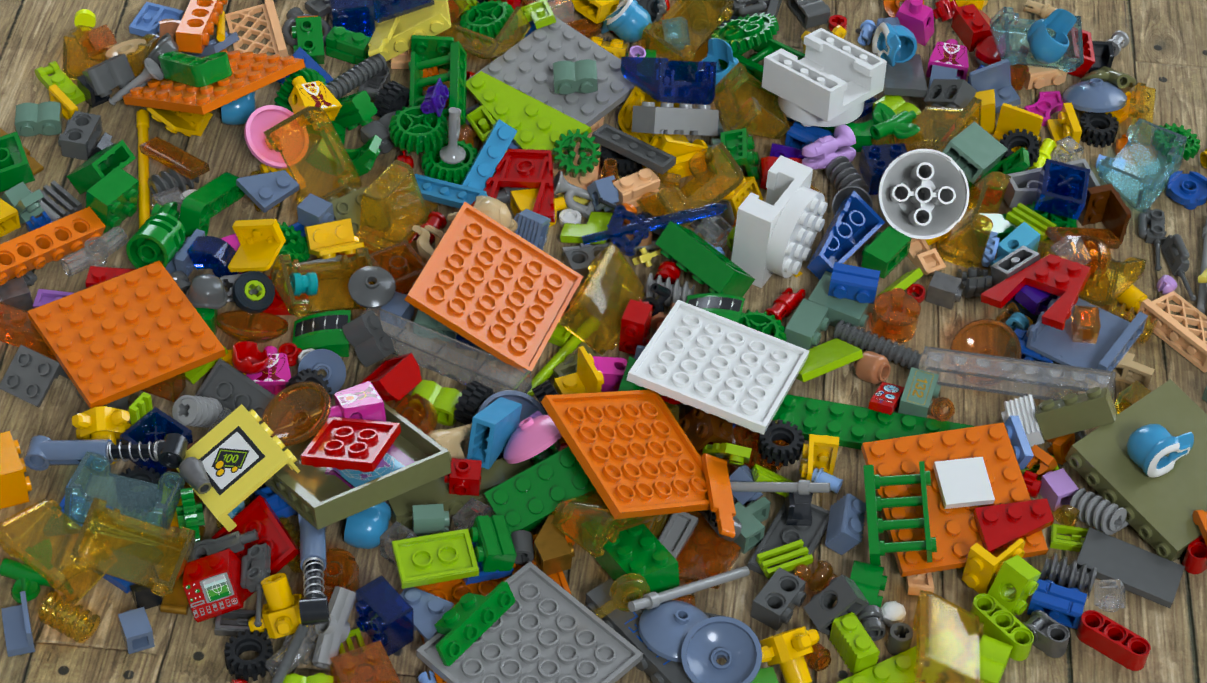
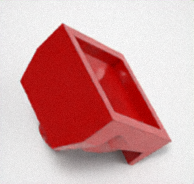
(395, 377)

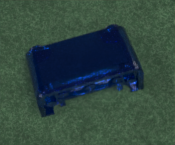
(672, 80)

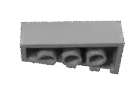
(673, 120)
(1024, 184)

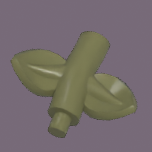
(1112, 76)

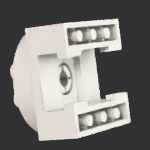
(827, 83)
(779, 232)

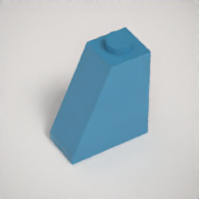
(492, 430)

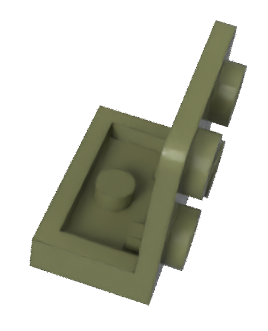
(349, 207)

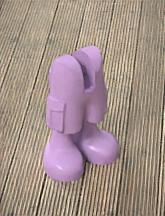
(828, 148)

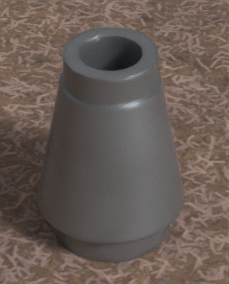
(194, 474)

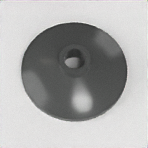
(371, 295)

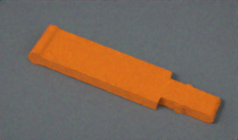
(719, 493)

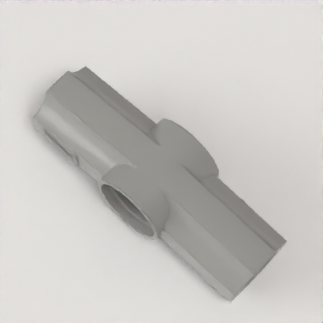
(336, 632)

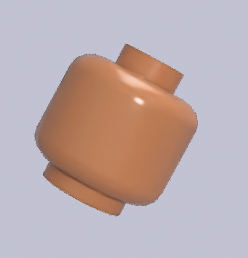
(872, 368)

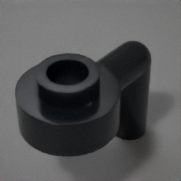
(664, 294)

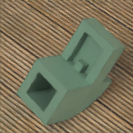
(24, 201)
(751, 518)

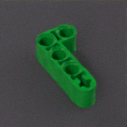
(193, 69)
(208, 202)

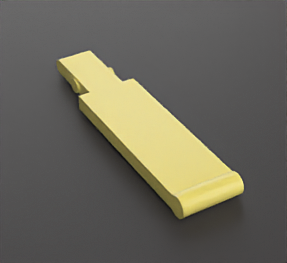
(382, 36)

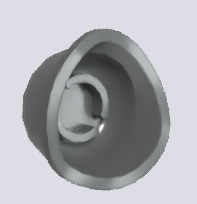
(164, 45)
(207, 292)

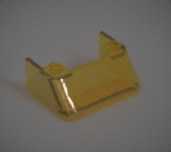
(479, 44)

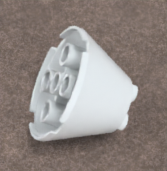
(923, 193)

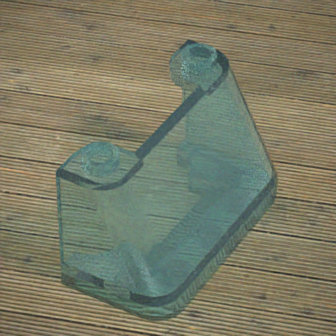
(1012, 44)
(1144, 163)
(133, 497)

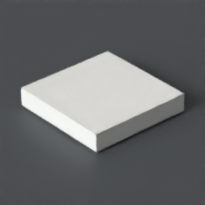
(963, 482)

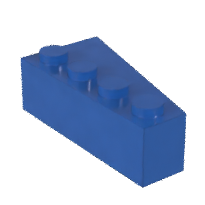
(845, 235)

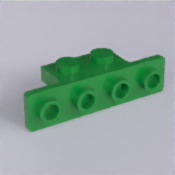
(469, 620)

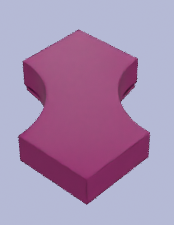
(1046, 105)

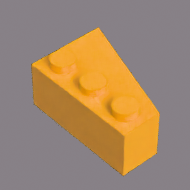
(13, 482)

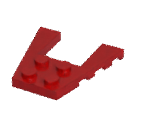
(527, 170)
(1049, 275)

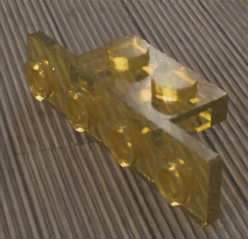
(1143, 103)

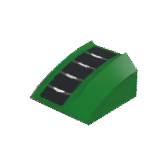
(719, 304)
(323, 332)

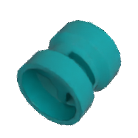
(304, 283)

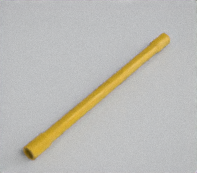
(143, 126)

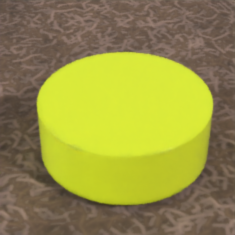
(85, 17)

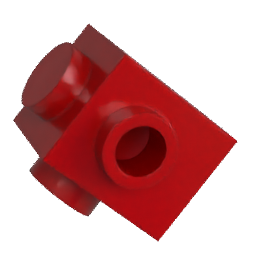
(464, 477)

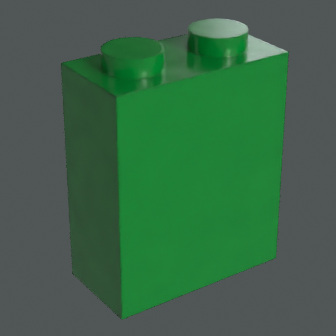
(100, 165)

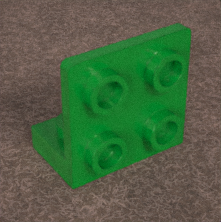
(431, 47)
(741, 148)

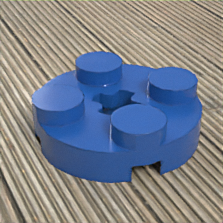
(1179, 185)

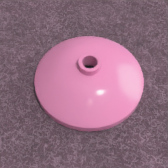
(256, 124)
(531, 439)

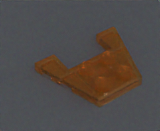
(706, 553)

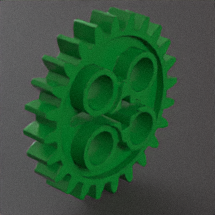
(748, 31)

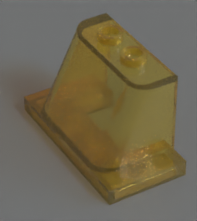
(748, 105)
(941, 125)
(392, 208)

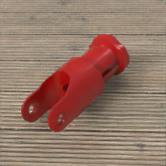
(434, 219)
(786, 303)

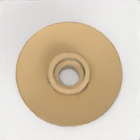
(124, 47)

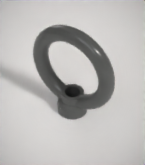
(291, 15)

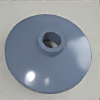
(330, 362)

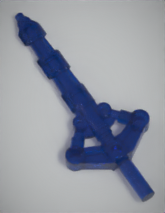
(641, 227)

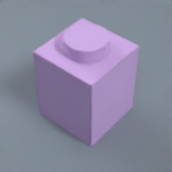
(1057, 488)

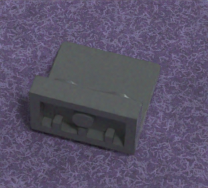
(31, 376)

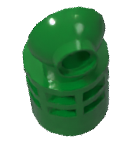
(158, 237)

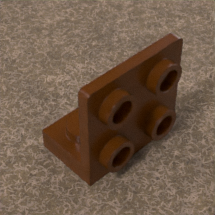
(1106, 206)

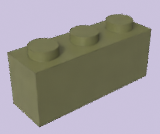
(1075, 413)

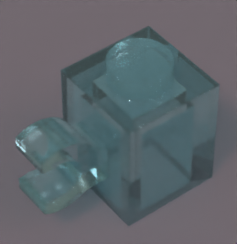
(676, 32)

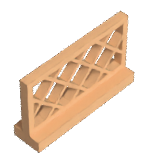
(272, 31)
(1179, 335)

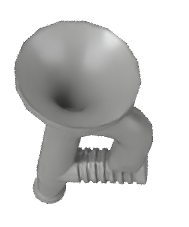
(150, 71)
(452, 152)
(562, 185)

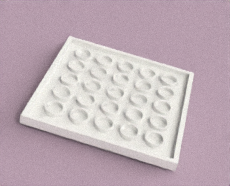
(719, 366)

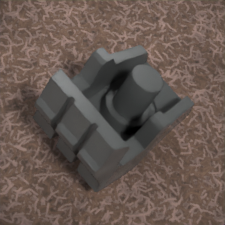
(974, 281)

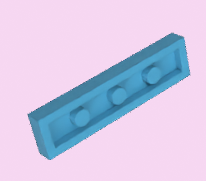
(489, 155)
(447, 192)

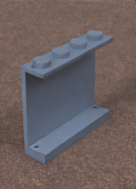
(1113, 341)

